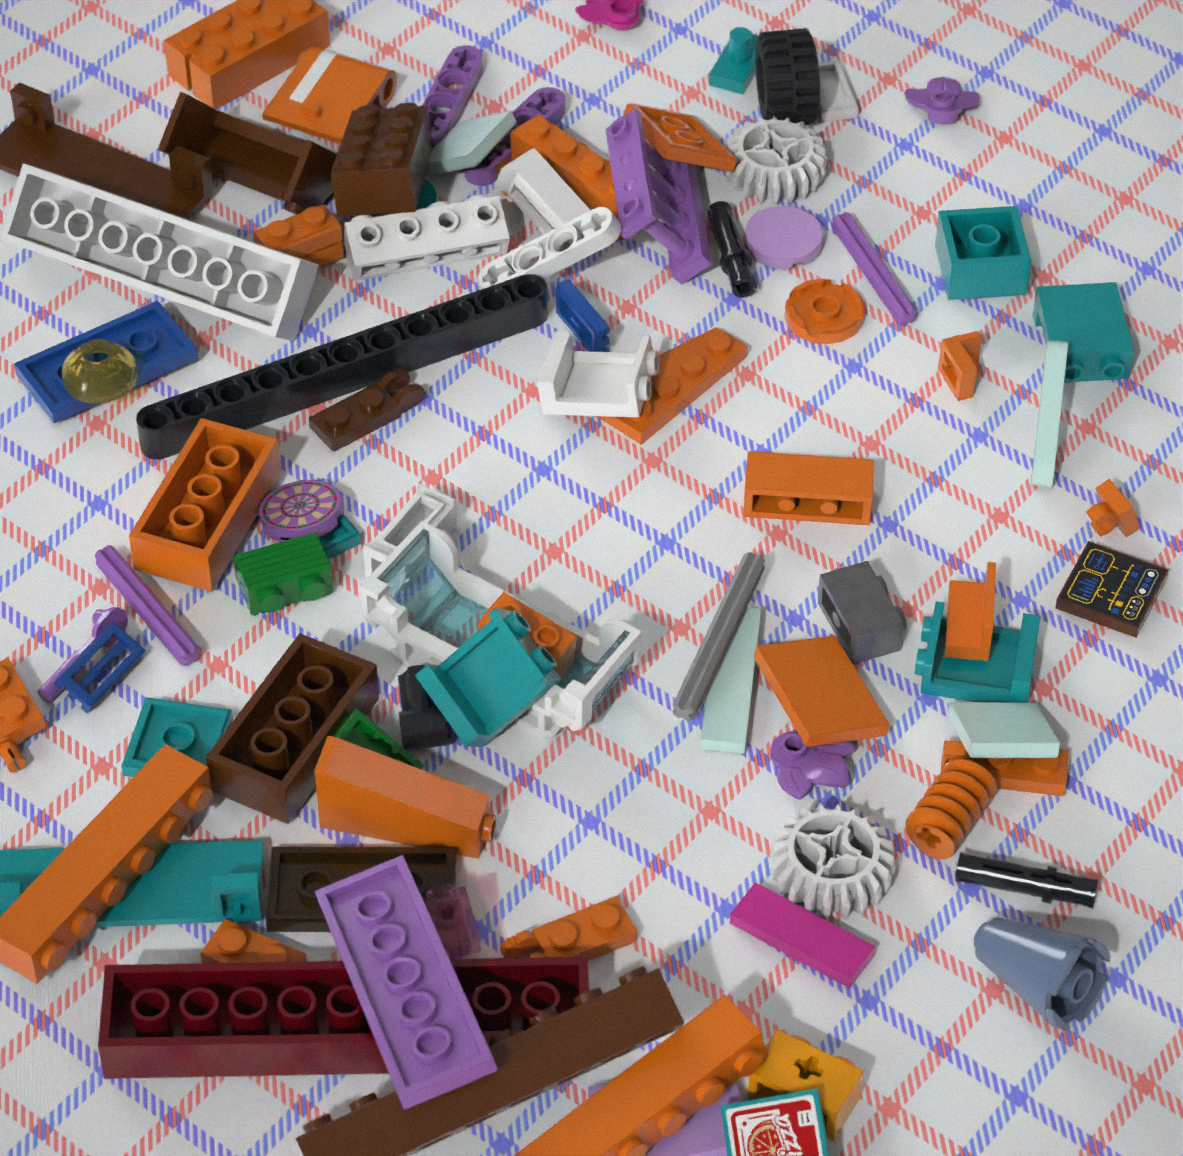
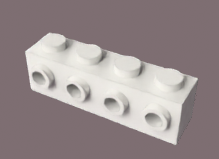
(426, 237)

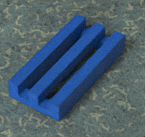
(581, 317)
(77, 691)

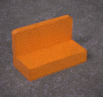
(970, 617)

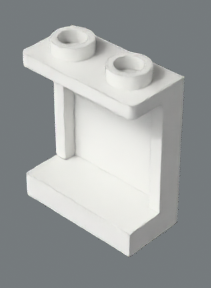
(596, 381)

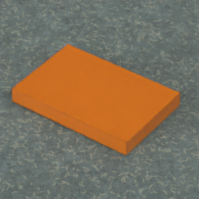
(682, 138)
(821, 691)

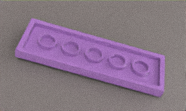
(405, 982)

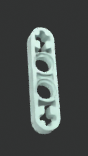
(1049, 413)

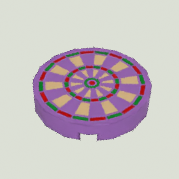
(301, 509)

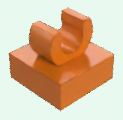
(1112, 511)

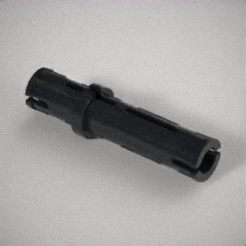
(734, 259)
(1027, 880)

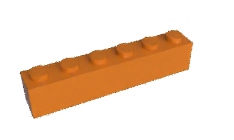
(102, 863)
(660, 1088)

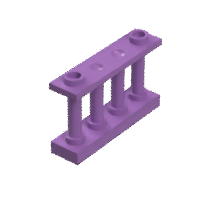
(678, 199)

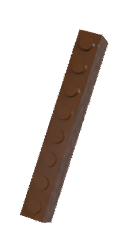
(527, 1066)

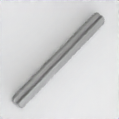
(718, 636)

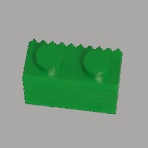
(283, 574)

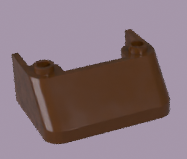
(252, 154)

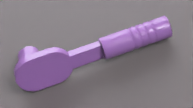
(101, 620)

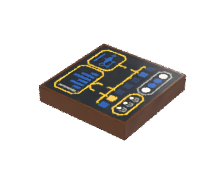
(1112, 589)

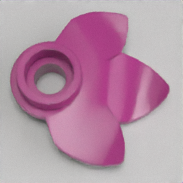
(615, 13)

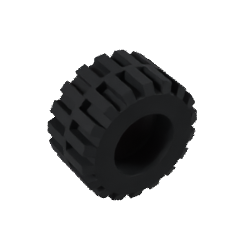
(788, 75)

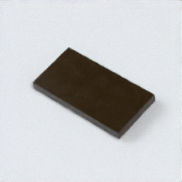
(302, 870)

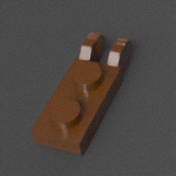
(366, 410)

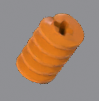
(950, 808)

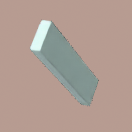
(731, 690)

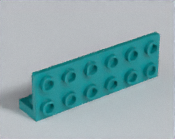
(182, 886)

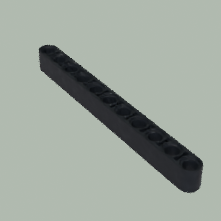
(346, 364)

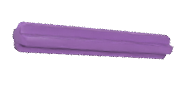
(874, 268)
(147, 605)

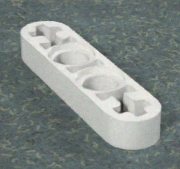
(548, 247)

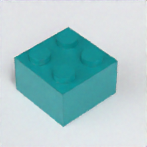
(982, 252)

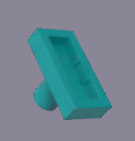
(736, 63)

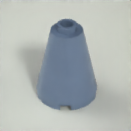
(1045, 967)

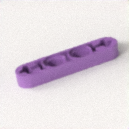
(454, 99)
(553, 110)

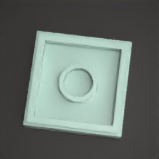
(469, 143)
(1003, 730)

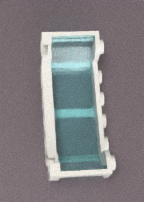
(437, 607)

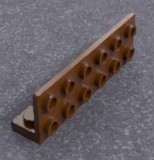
(43, 144)

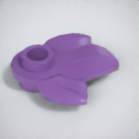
(942, 99)
(809, 765)

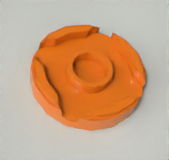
(824, 311)

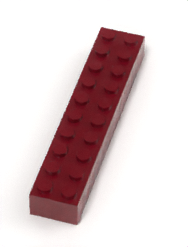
(292, 1014)

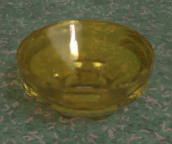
(101, 380)

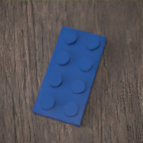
(147, 333)

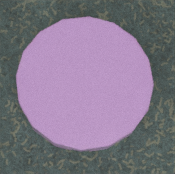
(783, 237)

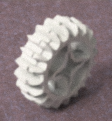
(776, 159)
(832, 860)

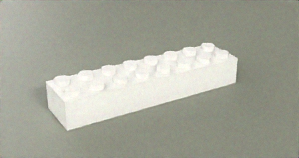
(159, 252)

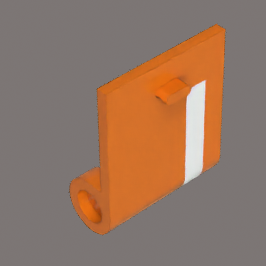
(326, 90)

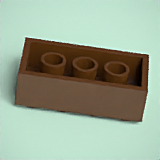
(382, 160)
(279, 734)

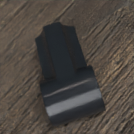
(420, 719)

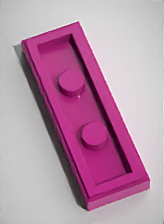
(802, 935)

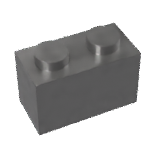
(861, 612)

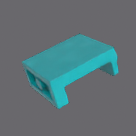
(1092, 324)
(490, 678)
(999, 679)

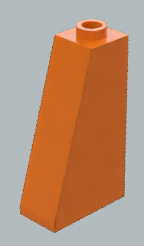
(398, 802)

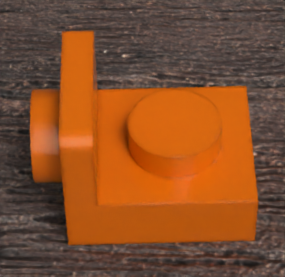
(960, 363)

